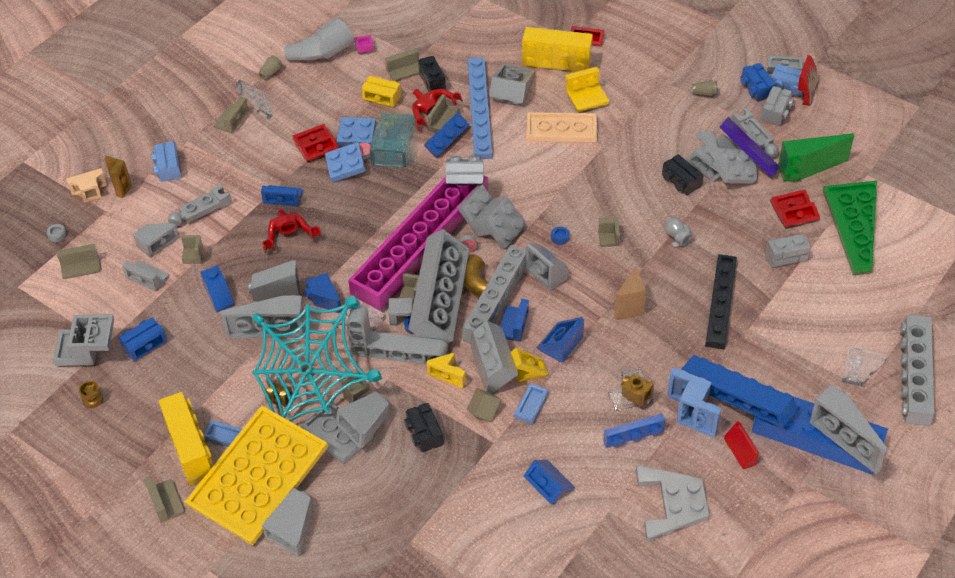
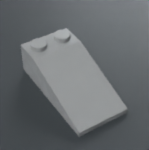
(275, 311)
(845, 425)

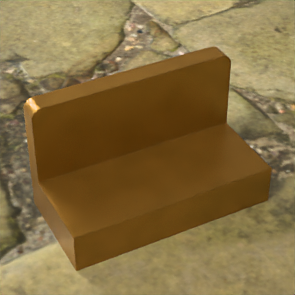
(118, 175)

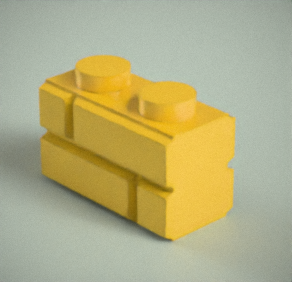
(381, 91)

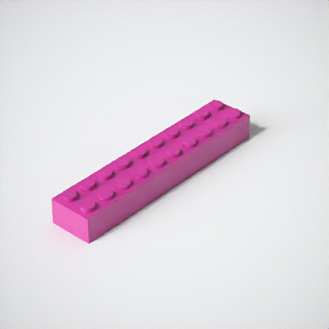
(404, 249)

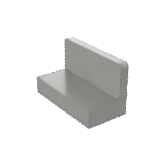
(145, 275)

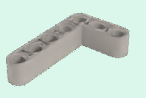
(389, 346)

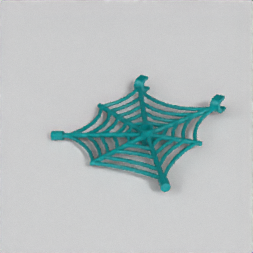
(373, 375)

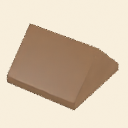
(630, 297)

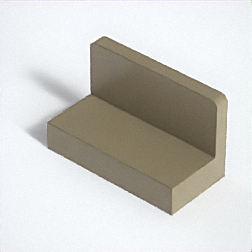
(403, 65)
(440, 114)
(232, 116)
(79, 261)
(164, 499)

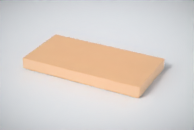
(561, 127)

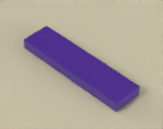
(749, 146)

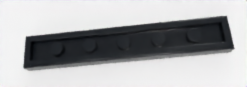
(721, 302)

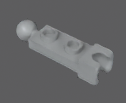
(750, 125)
(201, 206)

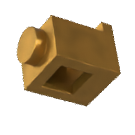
(637, 389)

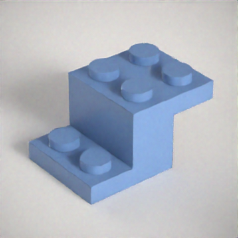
(693, 402)

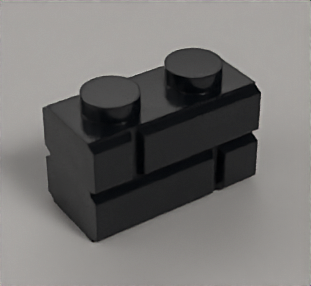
(431, 73)
(682, 174)
(424, 427)

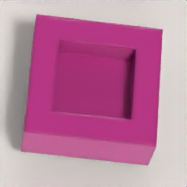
(364, 44)

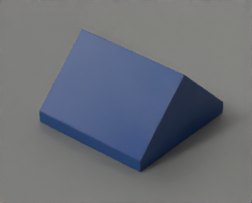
(562, 338)

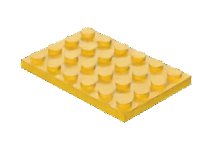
(256, 474)

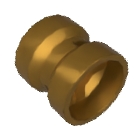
(281, 392)
(90, 394)

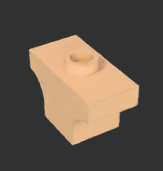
(87, 184)

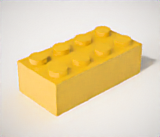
(556, 49)
(186, 437)

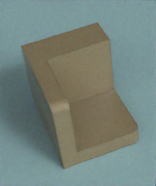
(608, 232)
(192, 250)
(409, 286)
(355, 390)
(483, 404)

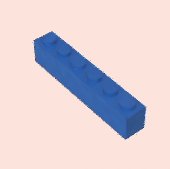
(744, 391)

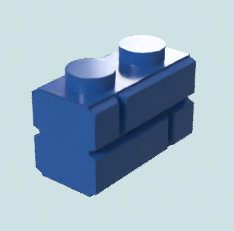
(757, 81)
(142, 338)

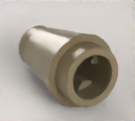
(270, 67)
(705, 88)

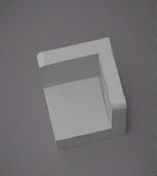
(399, 307)

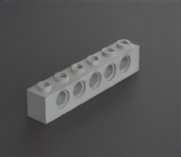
(497, 291)
(917, 371)

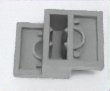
(491, 216)
(84, 339)

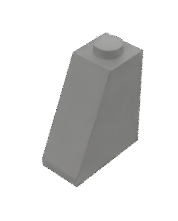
(704, 161)
(275, 282)
(362, 417)
(290, 521)

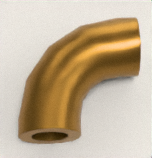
(473, 278)

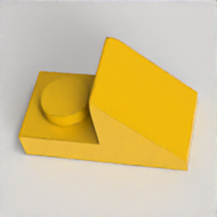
(528, 365)
(444, 370)

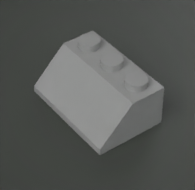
(492, 356)

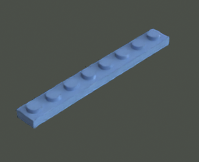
(479, 108)

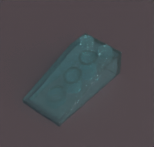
(392, 140)

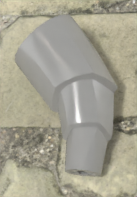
(325, 43)

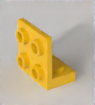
(585, 90)

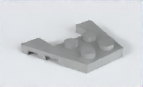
(731, 164)
(682, 500)

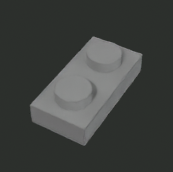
(793, 62)

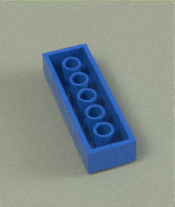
(806, 437)

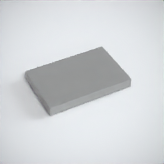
(325, 427)

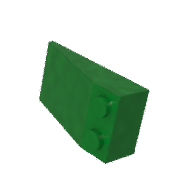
(813, 155)

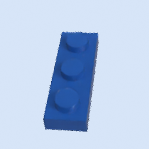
(446, 135)
(634, 430)

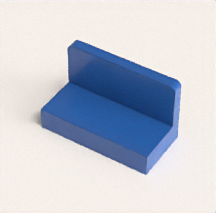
(281, 195)
(515, 320)
(547, 480)

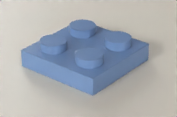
(355, 130)
(345, 162)

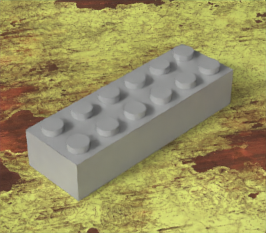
(439, 287)

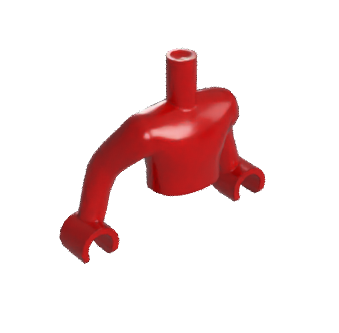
(427, 101)
(287, 224)

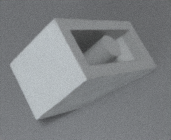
(155, 237)

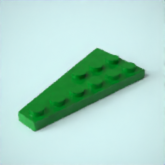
(854, 217)

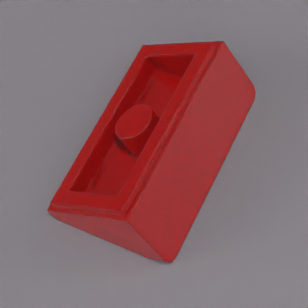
(598, 34)
(741, 446)

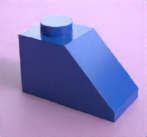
(217, 288)
(322, 292)

